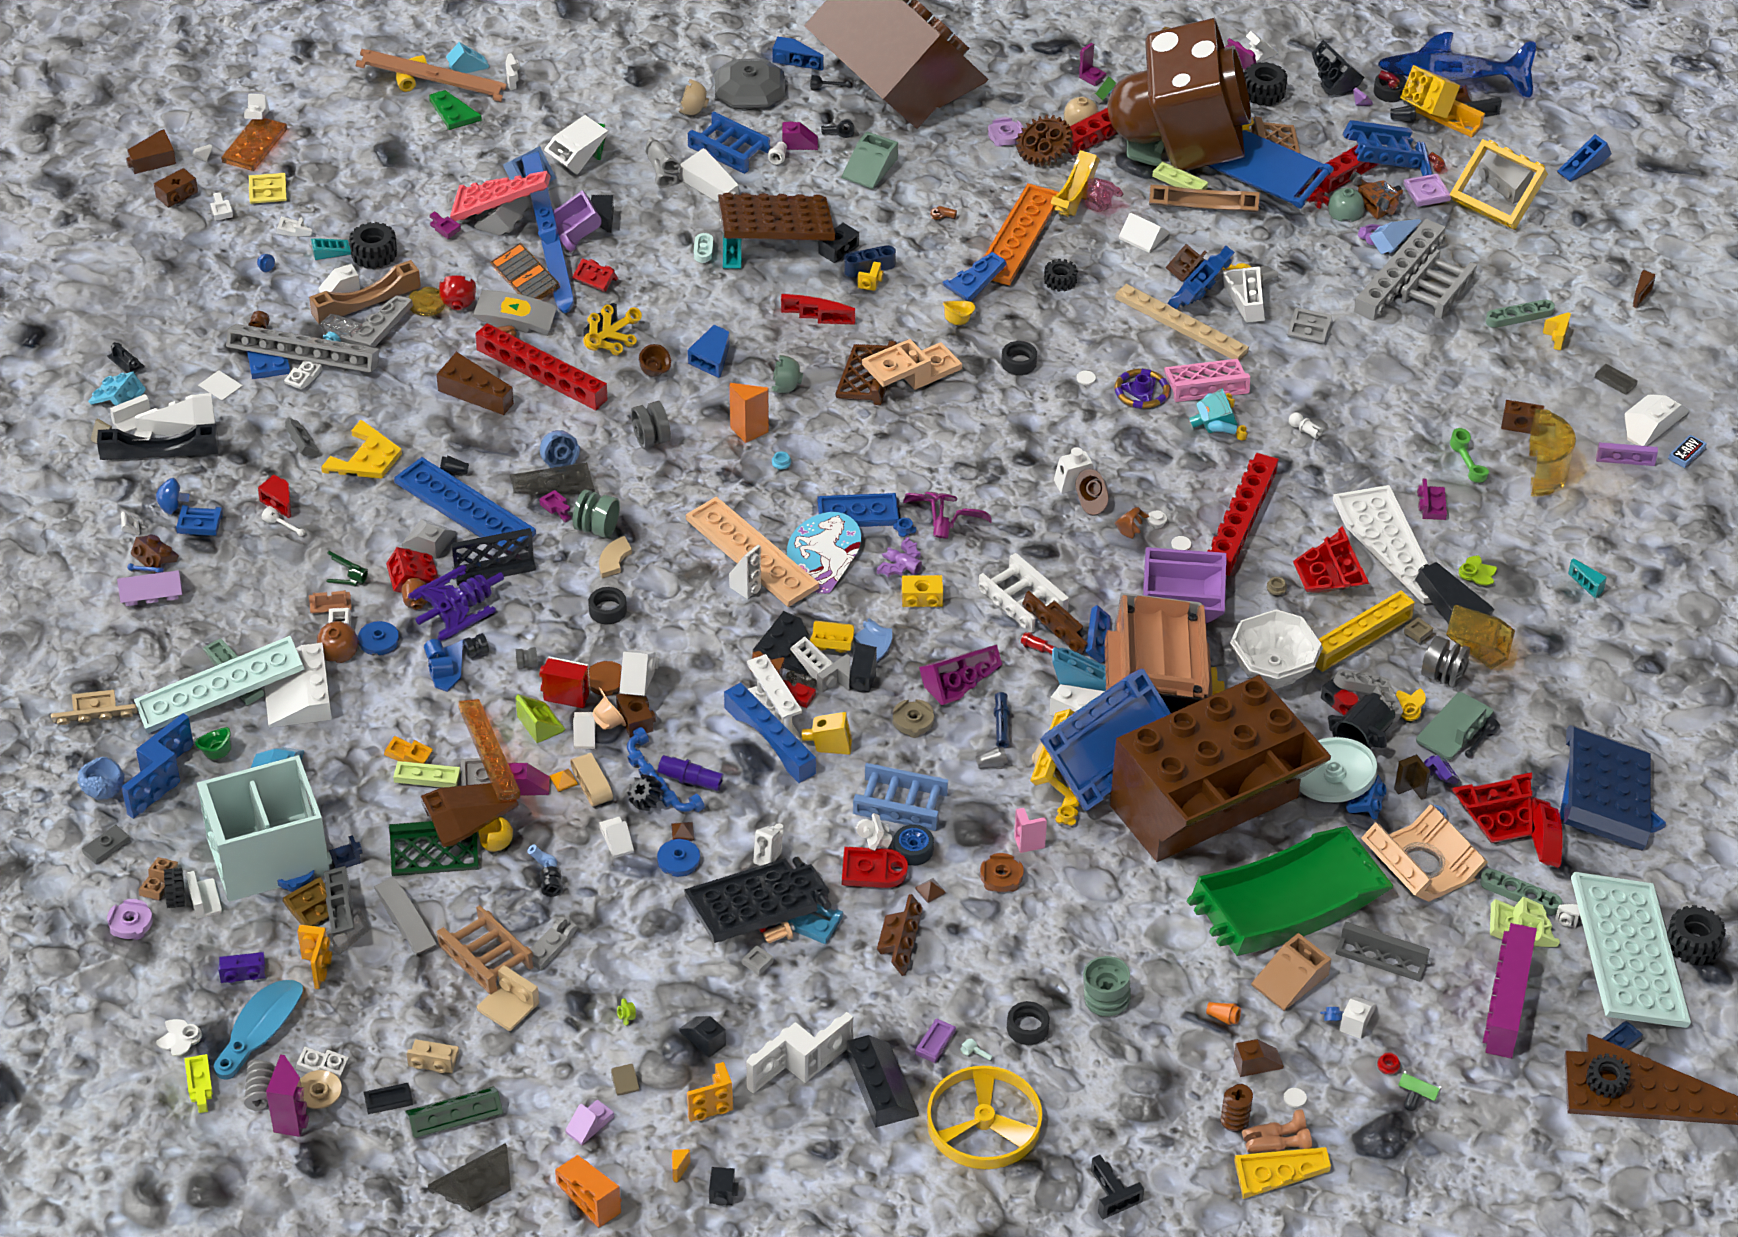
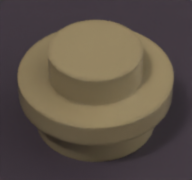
(1276, 586)

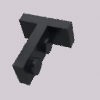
(1117, 1196)

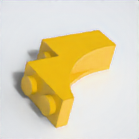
(1076, 187)

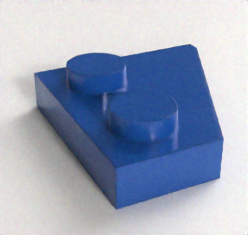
(267, 365)

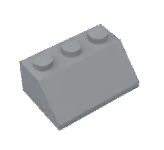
(1504, 175)
(504, 216)

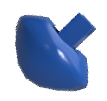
(169, 495)

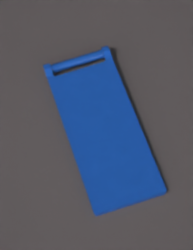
(1275, 169)

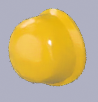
(958, 311)

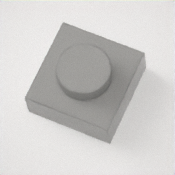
(757, 960)

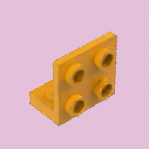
(315, 948)
(713, 1098)

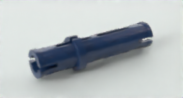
(1002, 738)

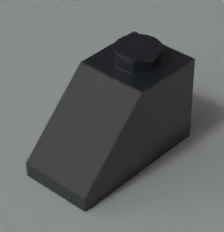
(605, 207)
(863, 667)
(705, 1034)

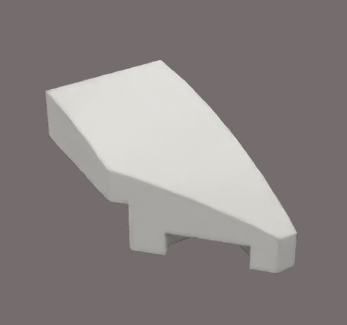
(293, 227)

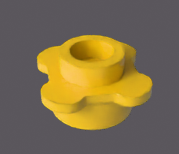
(1066, 815)

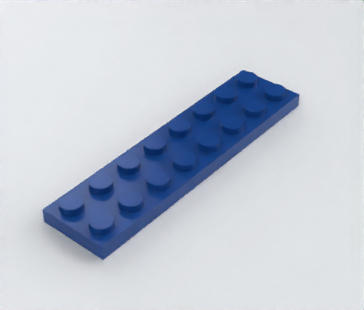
(459, 501)

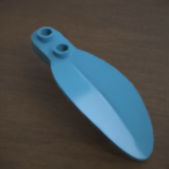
(257, 1024)

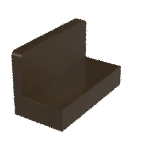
(1413, 775)

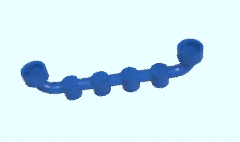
(669, 796)

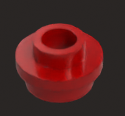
(1390, 1059)

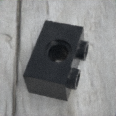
(845, 241)

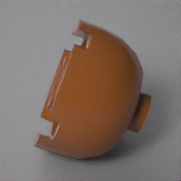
(338, 641)

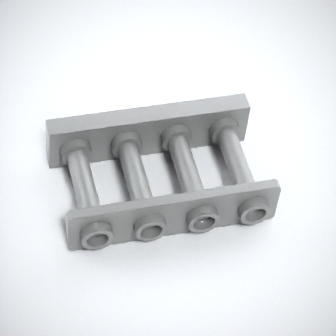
(1450, 294)

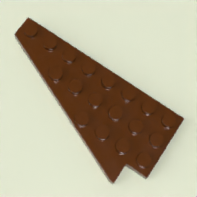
(1651, 1092)

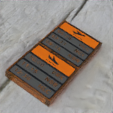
(525, 273)

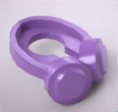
(1365, 232)

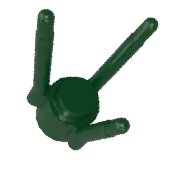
(356, 573)

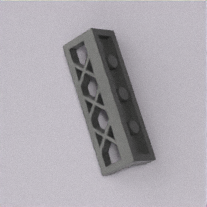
(1384, 948)

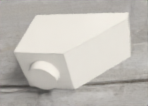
(341, 280)
(1356, 1016)

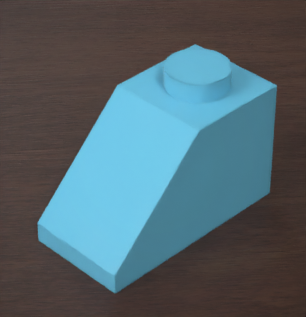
(466, 59)

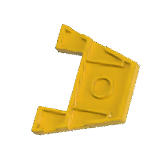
(371, 459)

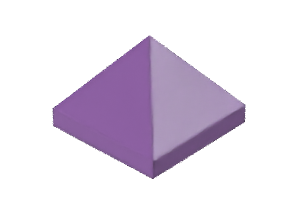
(1361, 99)

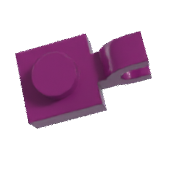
(445, 226)
(554, 503)

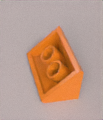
(749, 410)

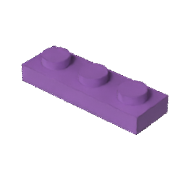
(1626, 454)

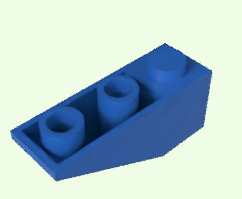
(794, 53)

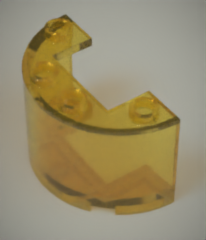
(1553, 444)

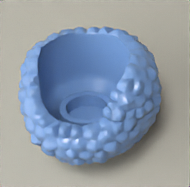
(101, 778)

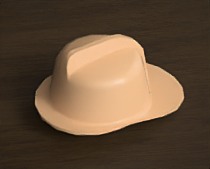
(607, 715)

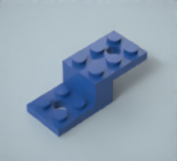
(157, 765)

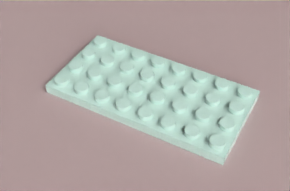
(1630, 950)

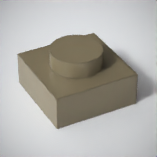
(1418, 630)

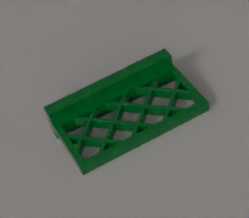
(426, 831)

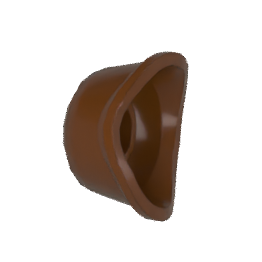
(654, 360)

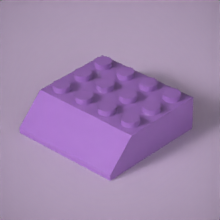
(1187, 577)

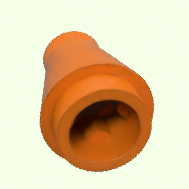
(1226, 1012)

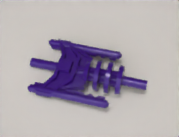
(453, 602)

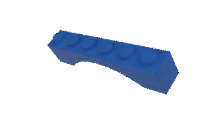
(793, 754)

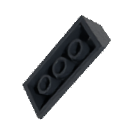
(880, 1080)

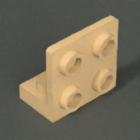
(511, 1001)

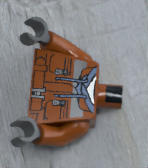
(1378, 196)

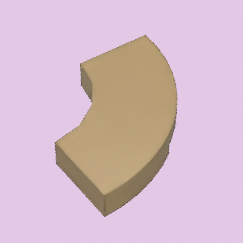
(612, 556)

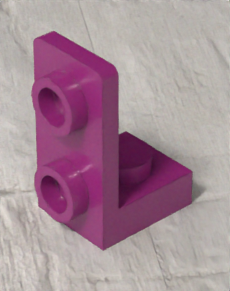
(1086, 69)

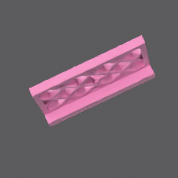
(1235, 382)

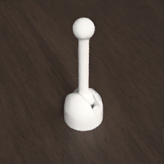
(271, 515)

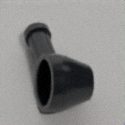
(842, 130)

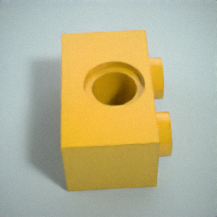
(922, 591)

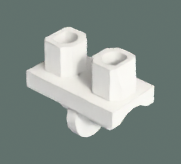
(874, 832)

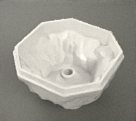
(1276, 647)

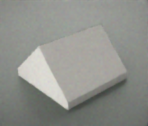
(1142, 233)

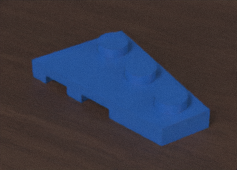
(975, 279)

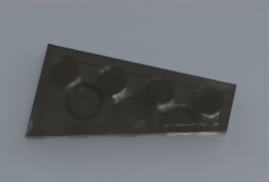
(563, 479)

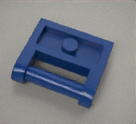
(199, 520)

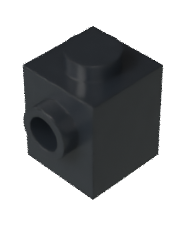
(722, 1186)

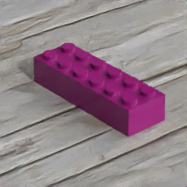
(1510, 990)

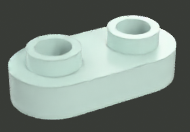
(703, 247)

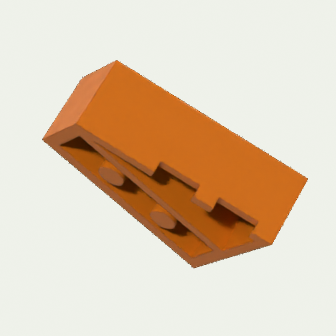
(590, 1190)

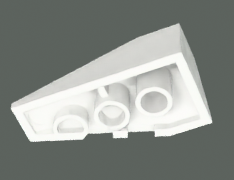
(178, 416)

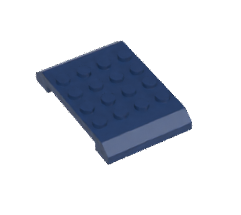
(1608, 788)

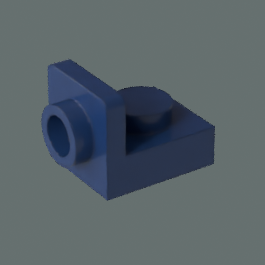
(346, 855)

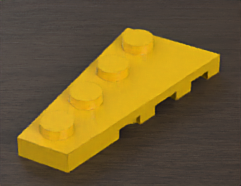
(1273, 1170)

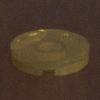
(426, 302)

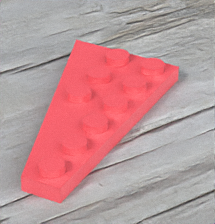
(494, 193)

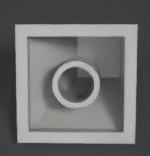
(429, 538)

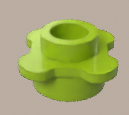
(626, 1011)

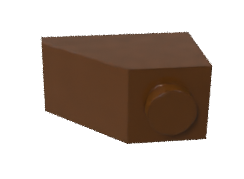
(1256, 1057)

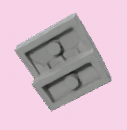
(1309, 325)

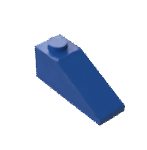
(1586, 159)

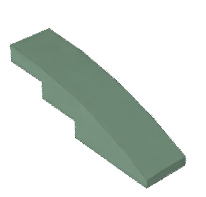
(219, 653)

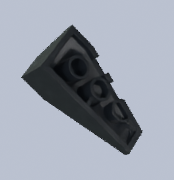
(1335, 72)

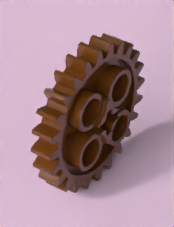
(1044, 140)

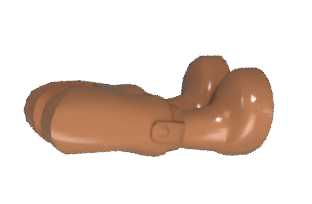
(1268, 1136)

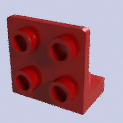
(410, 564)

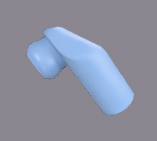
(541, 857)

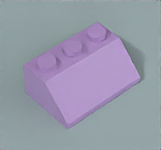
(150, 587)

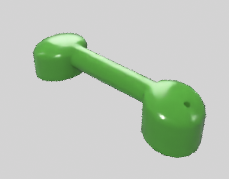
(1460, 442)

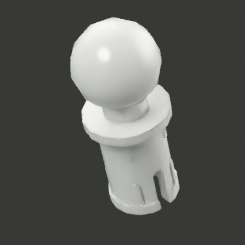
(1305, 425)

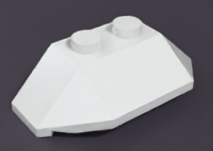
(1652, 418)

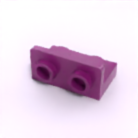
(1432, 501)

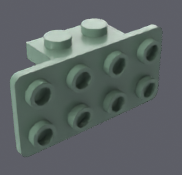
(1147, 153)
(1454, 725)

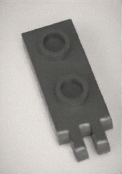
(301, 438)

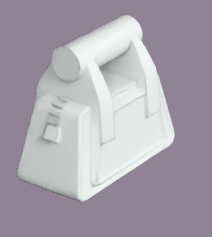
(768, 844)

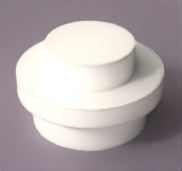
(1156, 519)

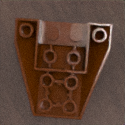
(463, 810)

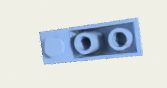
(1392, 234)

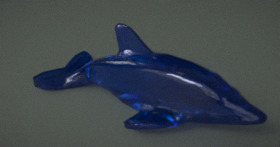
(1441, 60)

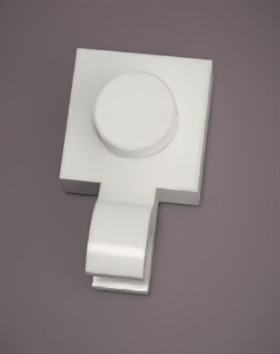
(220, 208)

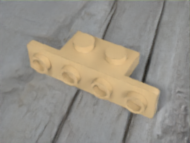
(94, 705)

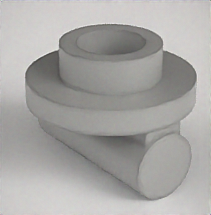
(1267, 274)

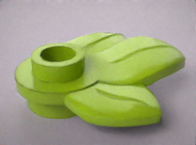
(1476, 571)

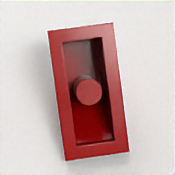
(276, 493)

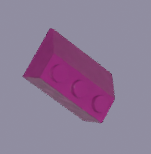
(286, 1100)

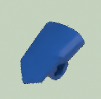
(444, 663)

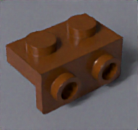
(1184, 262)
(152, 551)

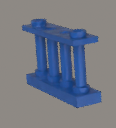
(726, 154)

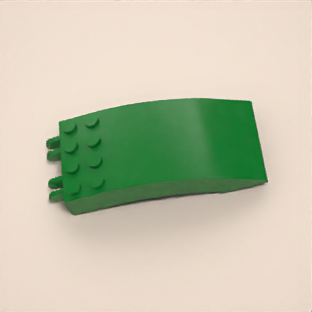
(1289, 892)

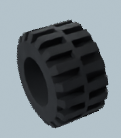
(1266, 83)
(373, 245)
(1700, 922)

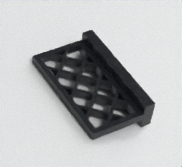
(507, 565)

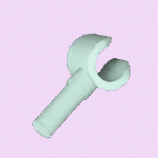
(971, 1046)

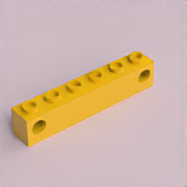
(1364, 629)

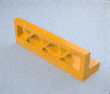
(1463, 114)

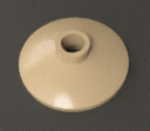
(321, 1082)

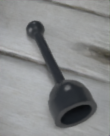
(816, 82)
(1490, 728)

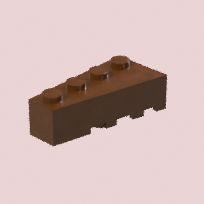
(474, 385)

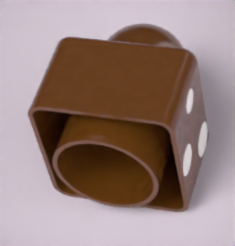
(1187, 97)

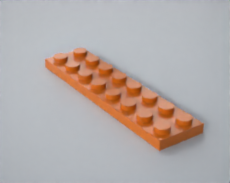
(1021, 230)

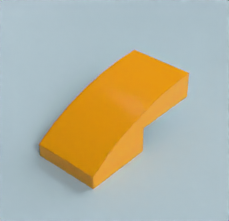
(406, 752)

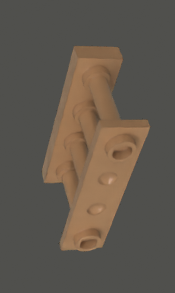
(476, 966)

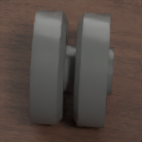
(650, 424)

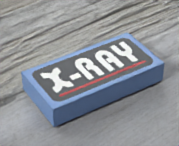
(1687, 451)

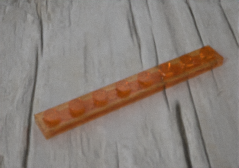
(489, 750)

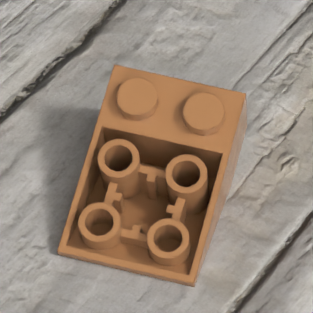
(1292, 972)

